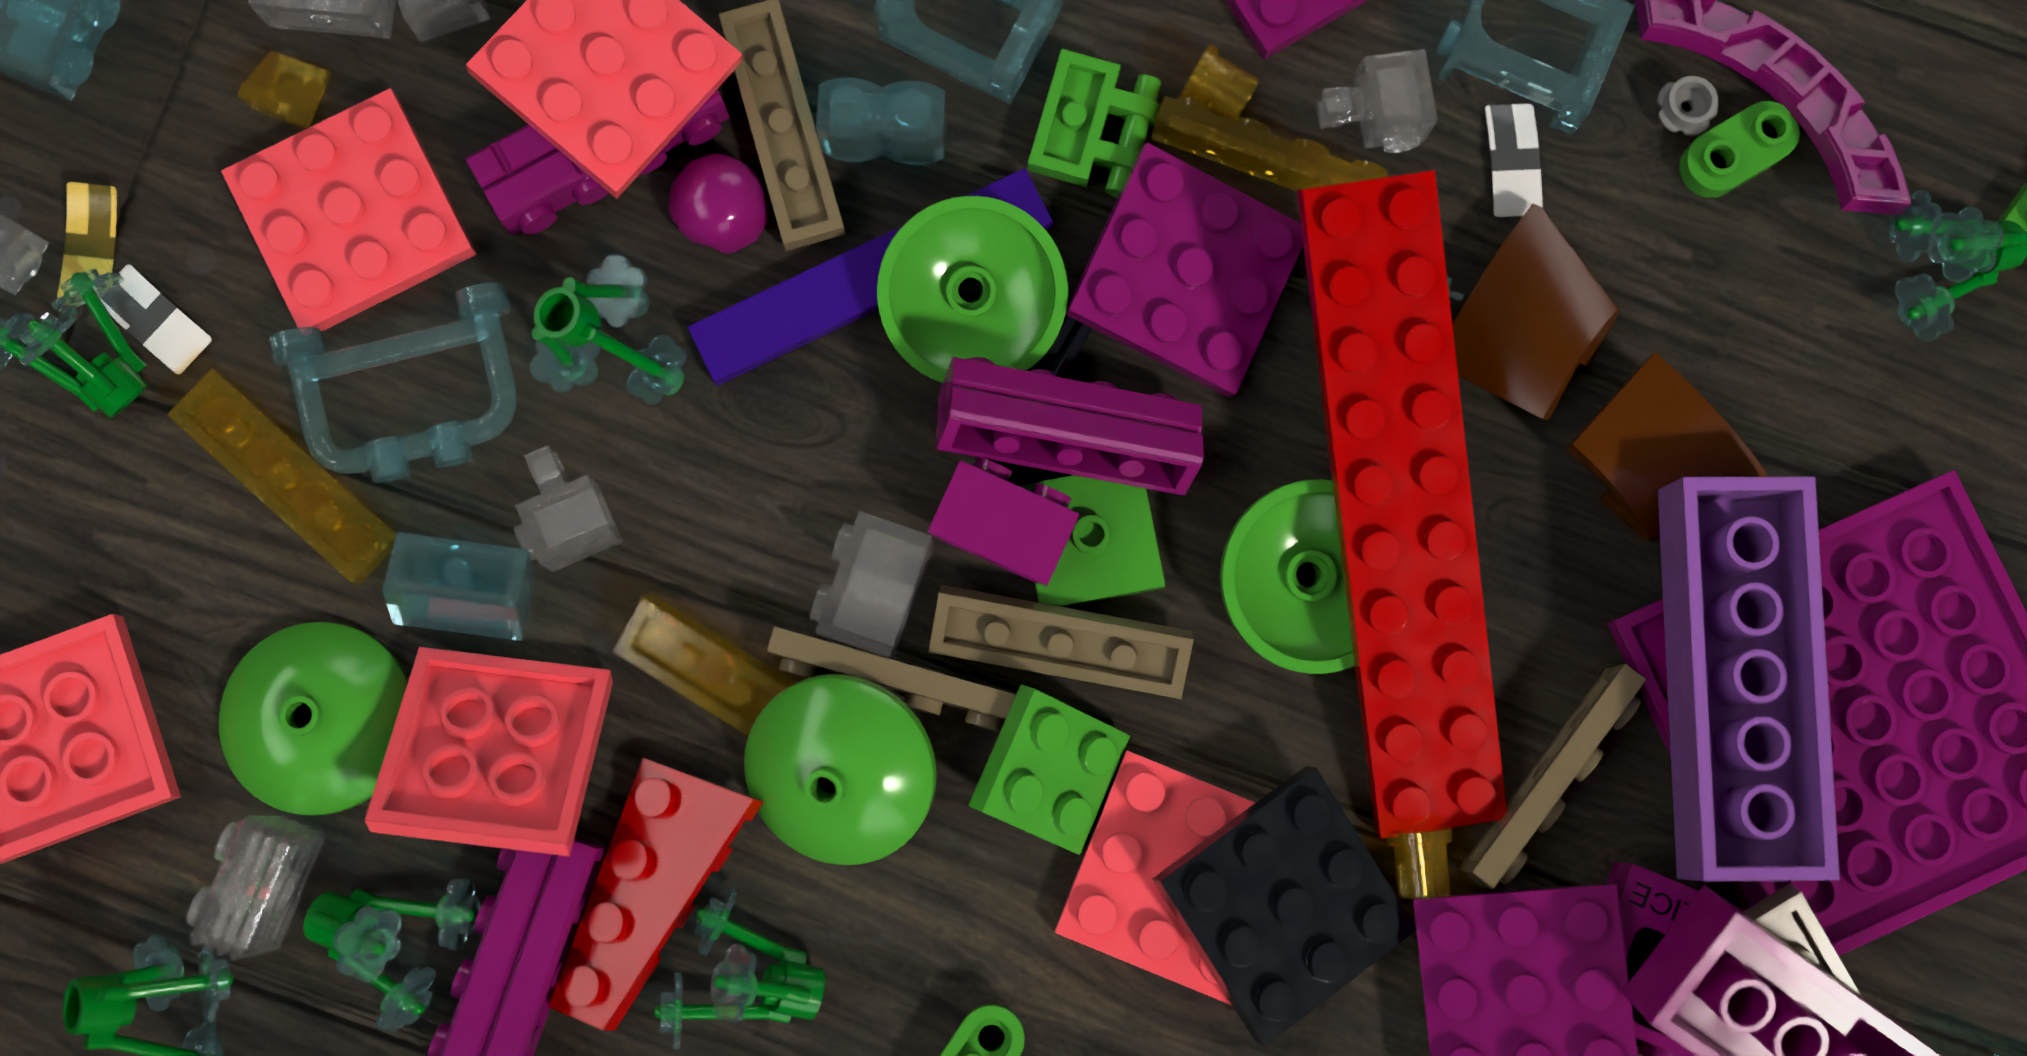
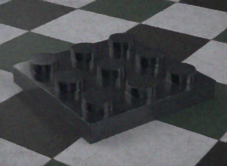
(1285, 905)

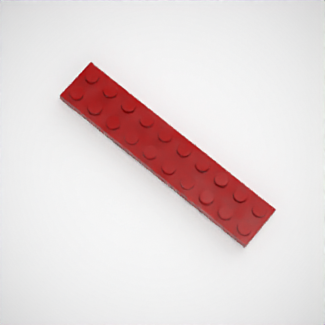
(1403, 501)

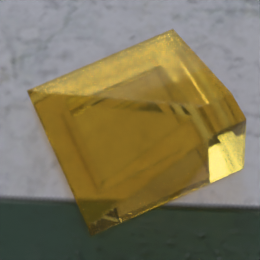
(285, 89)

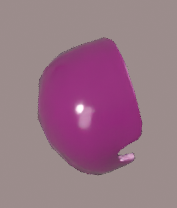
(719, 203)

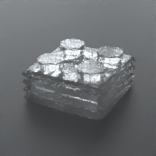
(255, 887)

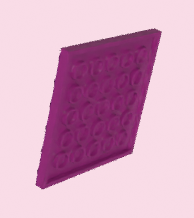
(1919, 708)

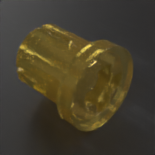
(1220, 84)
(1421, 862)

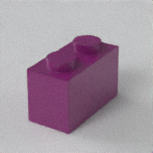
(1003, 521)

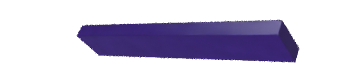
(820, 298)

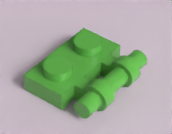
(1076, 115)

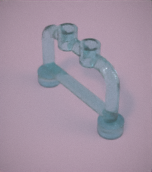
(448, 442)

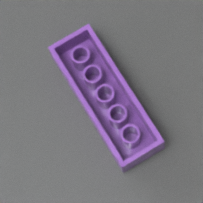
(1747, 680)

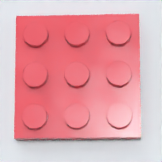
(605, 77)
(348, 212)
(76, 738)
(491, 752)
(1142, 829)

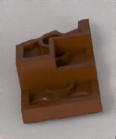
(1532, 318)
(1653, 436)

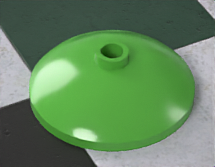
(977, 239)
(1268, 607)
(354, 704)
(860, 742)

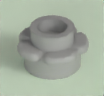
(1698, 94)

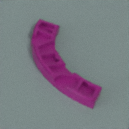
(1800, 79)

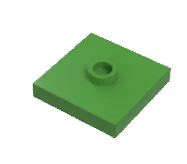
(1110, 547)

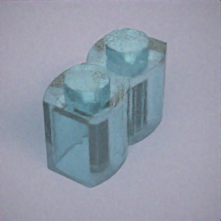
(868, 121)

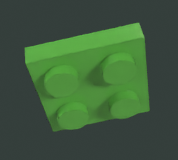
(1049, 769)

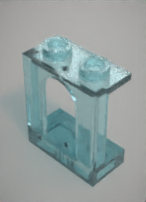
(1000, 78)
(1571, 95)

